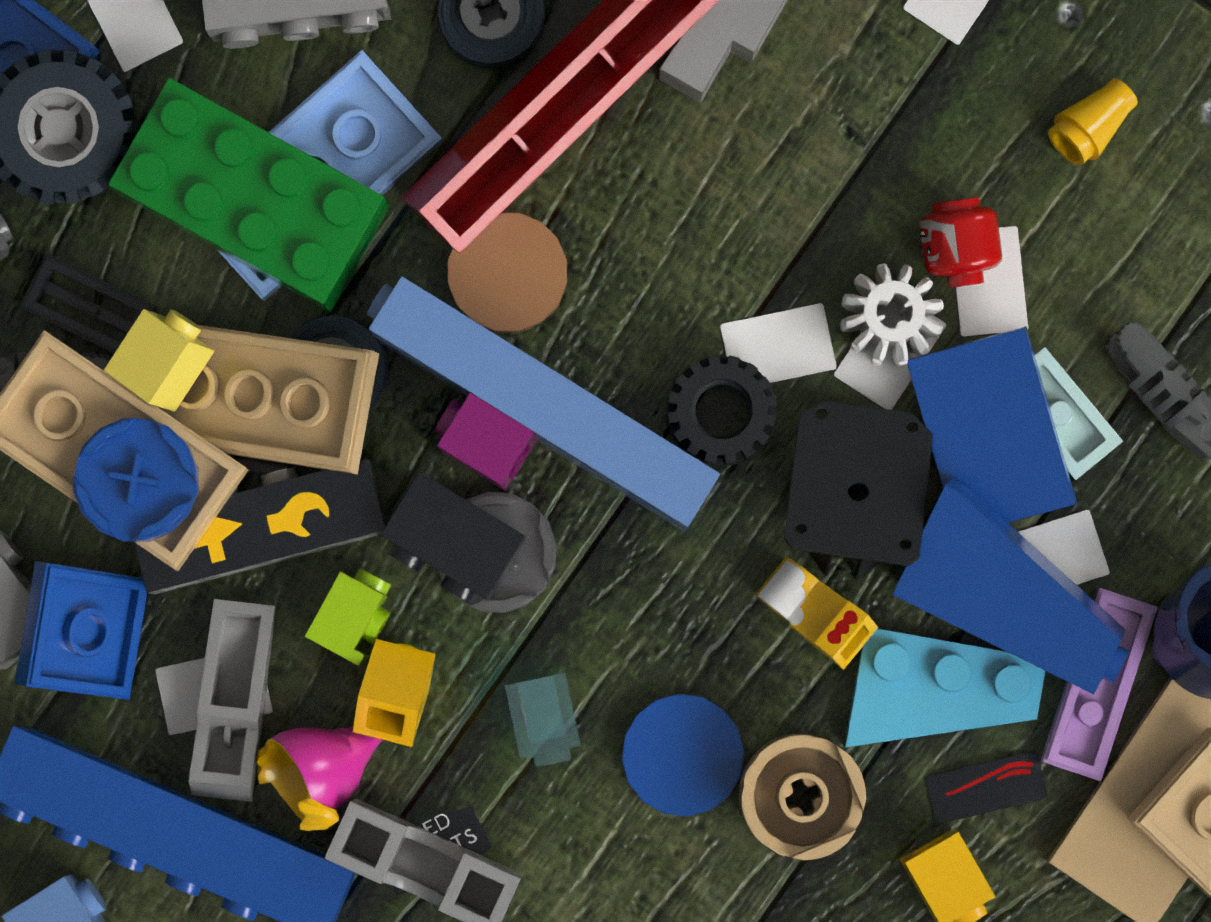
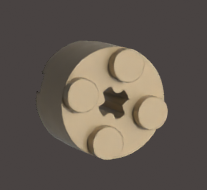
(834, 810)

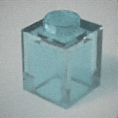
(543, 719)

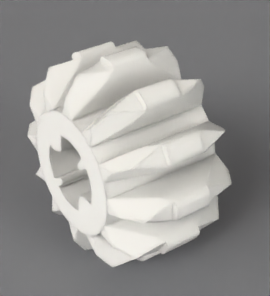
(905, 333)

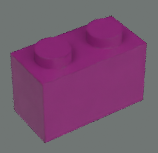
(484, 440)

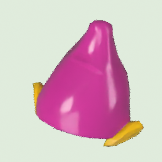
(315, 770)

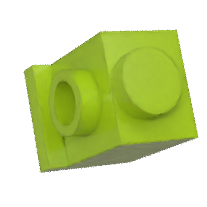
(351, 615)

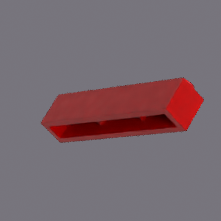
(546, 114)

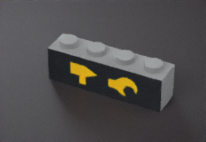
(275, 524)

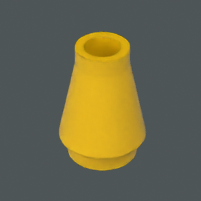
(1090, 124)

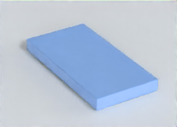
(359, 129)

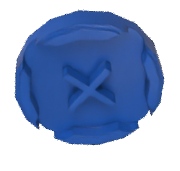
(136, 480)
(683, 755)

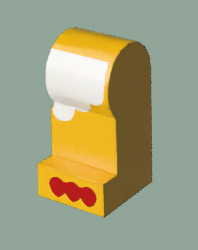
(817, 612)

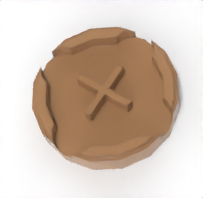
(509, 274)

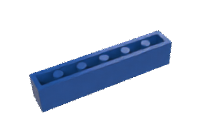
(167, 831)

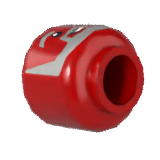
(960, 241)

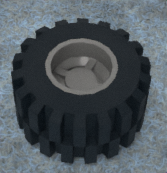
(62, 126)

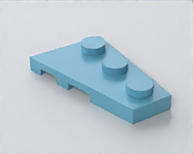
(936, 687)

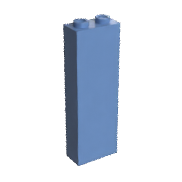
(543, 401)

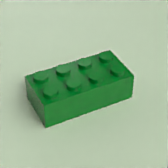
(249, 195)

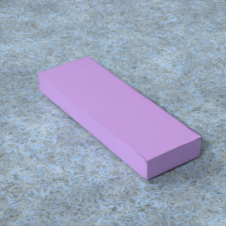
(1088, 722)

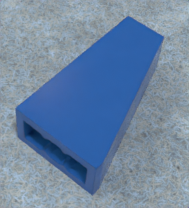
(1008, 593)

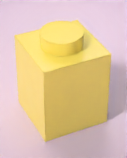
(160, 358)

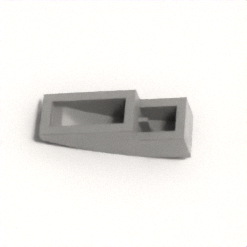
(723, 29)
(232, 700)

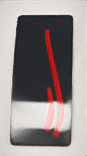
(986, 787)

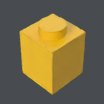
(393, 692)
(949, 879)

